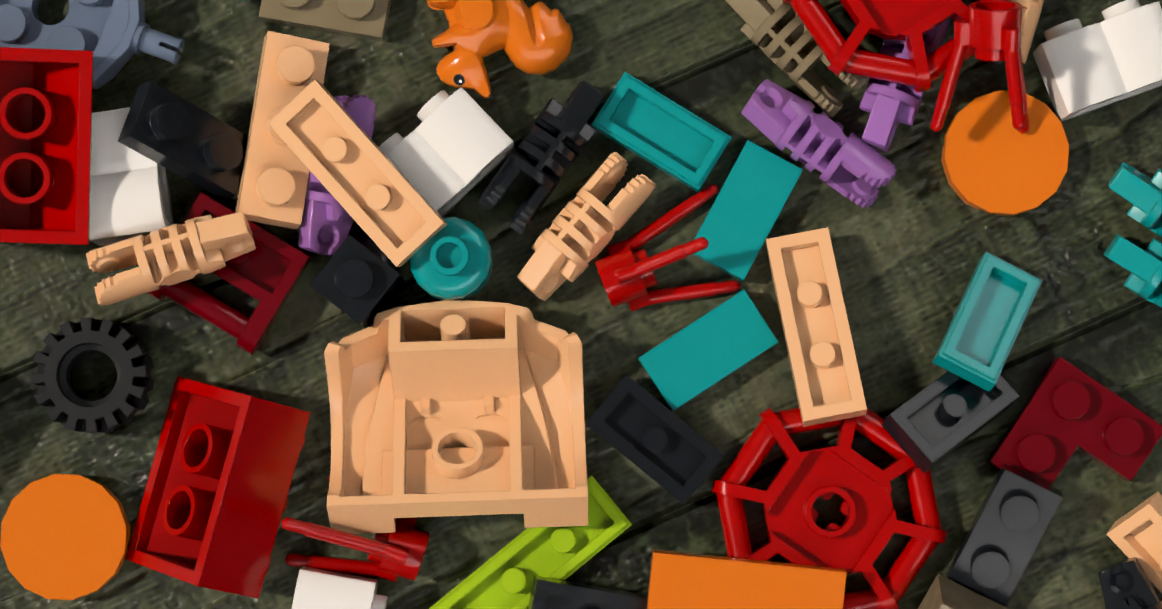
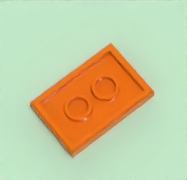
(722, 582)

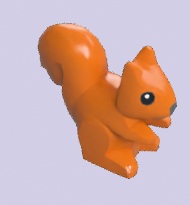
(531, 36)

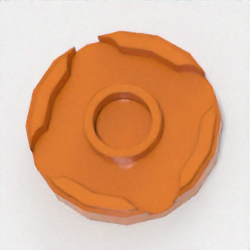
(998, 166)
(65, 536)

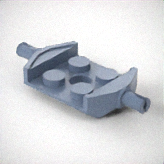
(107, 27)

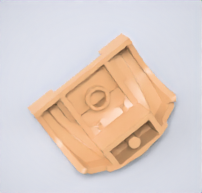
(456, 418)

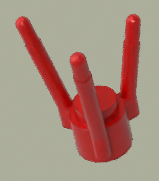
(996, 36)
(629, 273)
(388, 554)

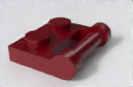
(264, 273)

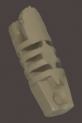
(792, 48)

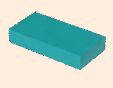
(661, 132)
(746, 209)
(987, 321)
(708, 350)

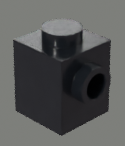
(358, 280)

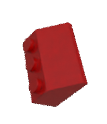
(45, 145)
(217, 488)

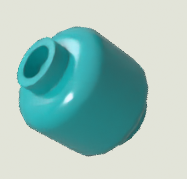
(453, 261)

